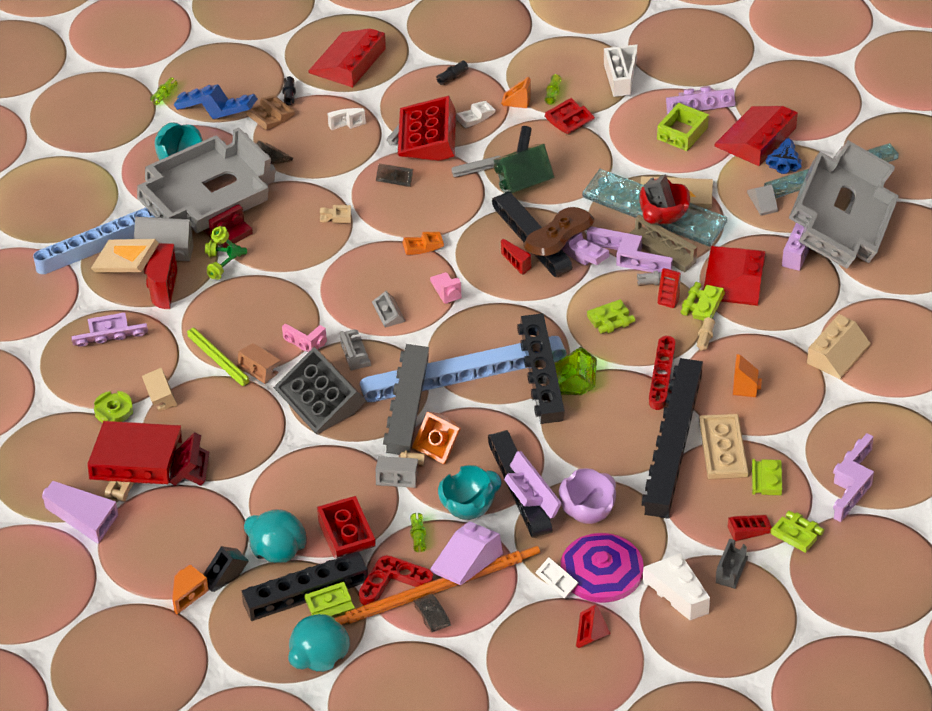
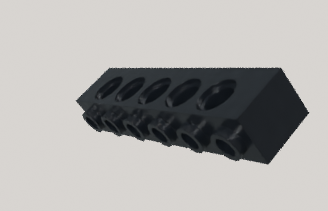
(546, 411)
(291, 589)

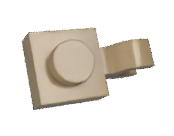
(338, 214)

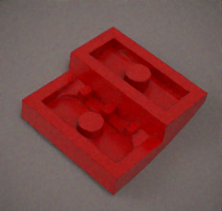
(568, 116)

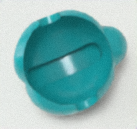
(175, 138)
(469, 492)
(275, 535)
(317, 643)

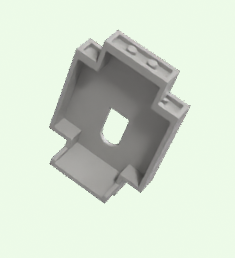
(176, 183)
(828, 228)

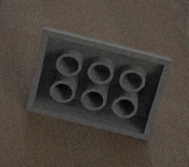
(319, 392)

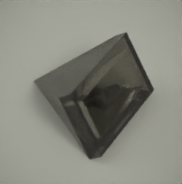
(275, 154)
(394, 175)

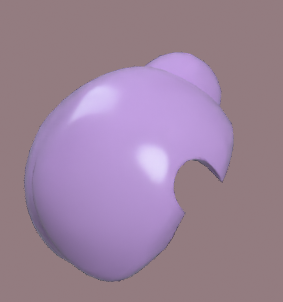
(588, 495)

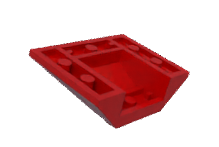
(737, 272)

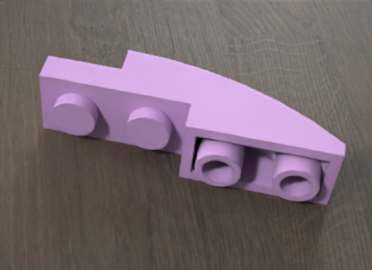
(585, 251)

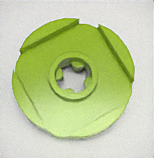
(119, 400)

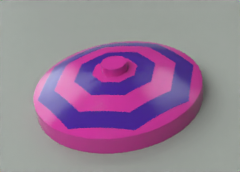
(603, 567)

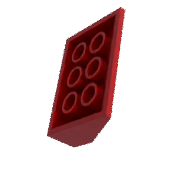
(350, 56)
(428, 130)
(758, 133)

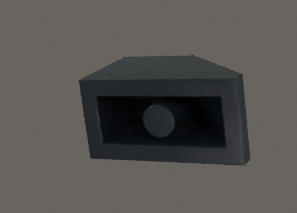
(225, 567)

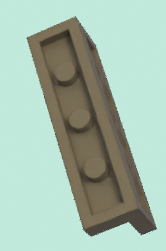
(663, 246)

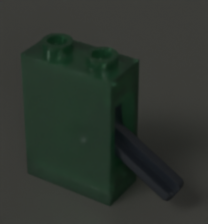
(525, 166)

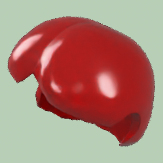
(669, 215)

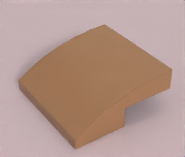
(270, 112)

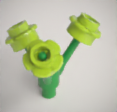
(220, 236)

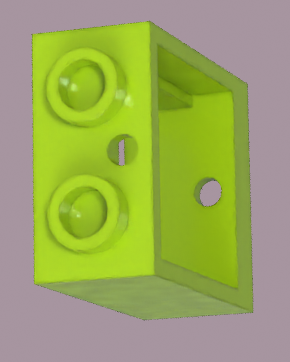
(686, 115)

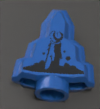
(784, 158)

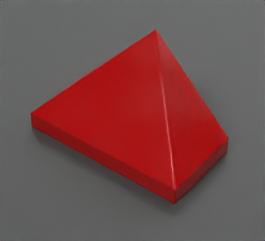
(591, 626)

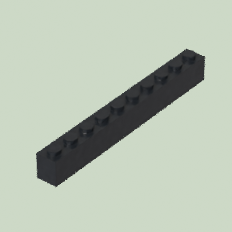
(673, 438)

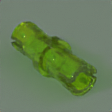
(553, 89)
(163, 91)
(418, 532)

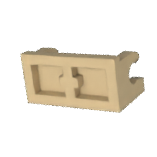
(159, 389)

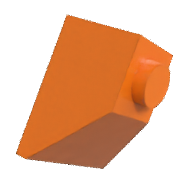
(436, 436)

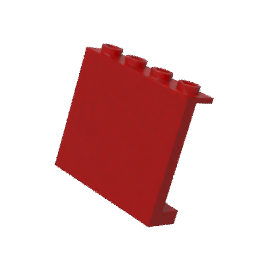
(134, 452)

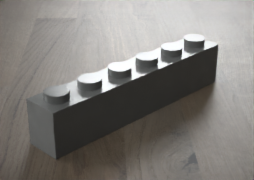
(407, 399)

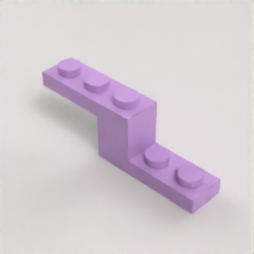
(628, 250)
(853, 477)

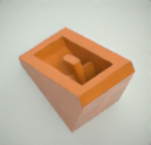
(519, 95)

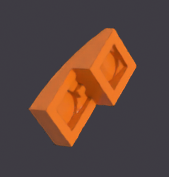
(426, 243)

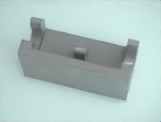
(354, 350)
(396, 471)

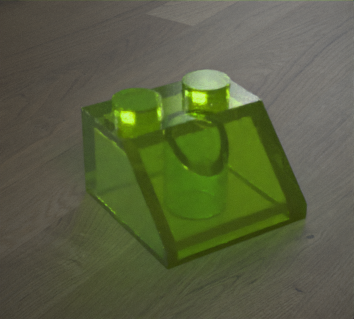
(576, 372)

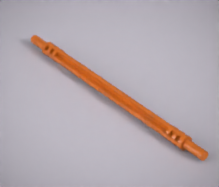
(430, 587)

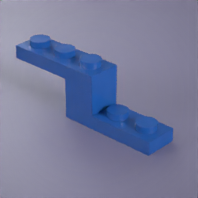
(215, 101)

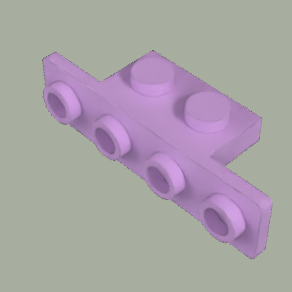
(702, 99)
(108, 328)
(530, 486)

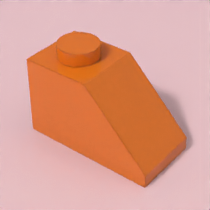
(745, 378)
(188, 587)

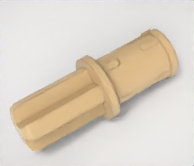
(705, 333)

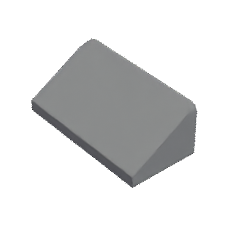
(388, 310)

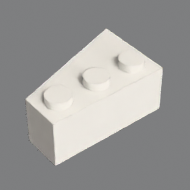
(620, 68)
(679, 585)

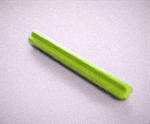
(218, 356)

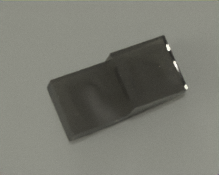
(432, 612)

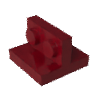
(233, 221)
(190, 462)

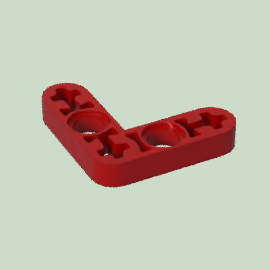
(388, 573)

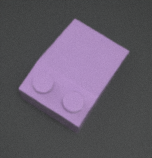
(467, 553)

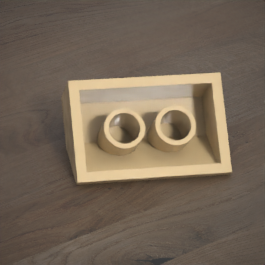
(838, 347)

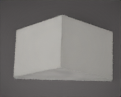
(763, 199)

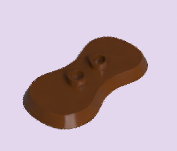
(556, 234)

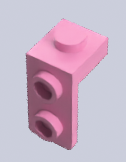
(448, 289)
(315, 339)

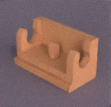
(258, 362)

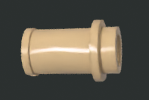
(419, 456)

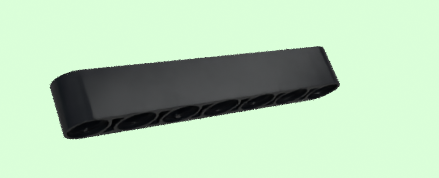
(523, 224)
(504, 450)

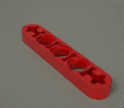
(663, 379)

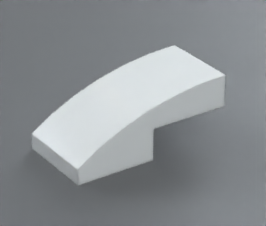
(478, 113)
(352, 117)
(556, 577)

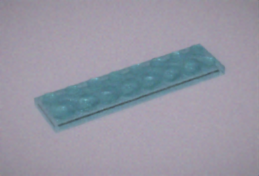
(623, 196)

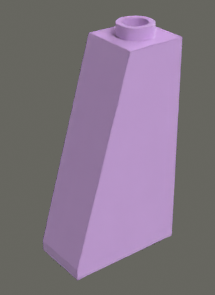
(82, 510)

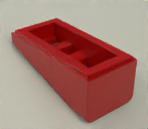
(516, 256)
(666, 286)
(738, 533)

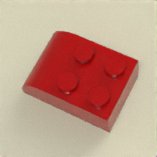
(162, 275)
(345, 527)

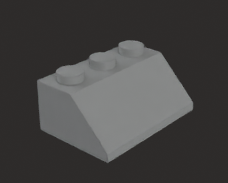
(167, 231)

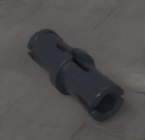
(452, 72)
(289, 90)

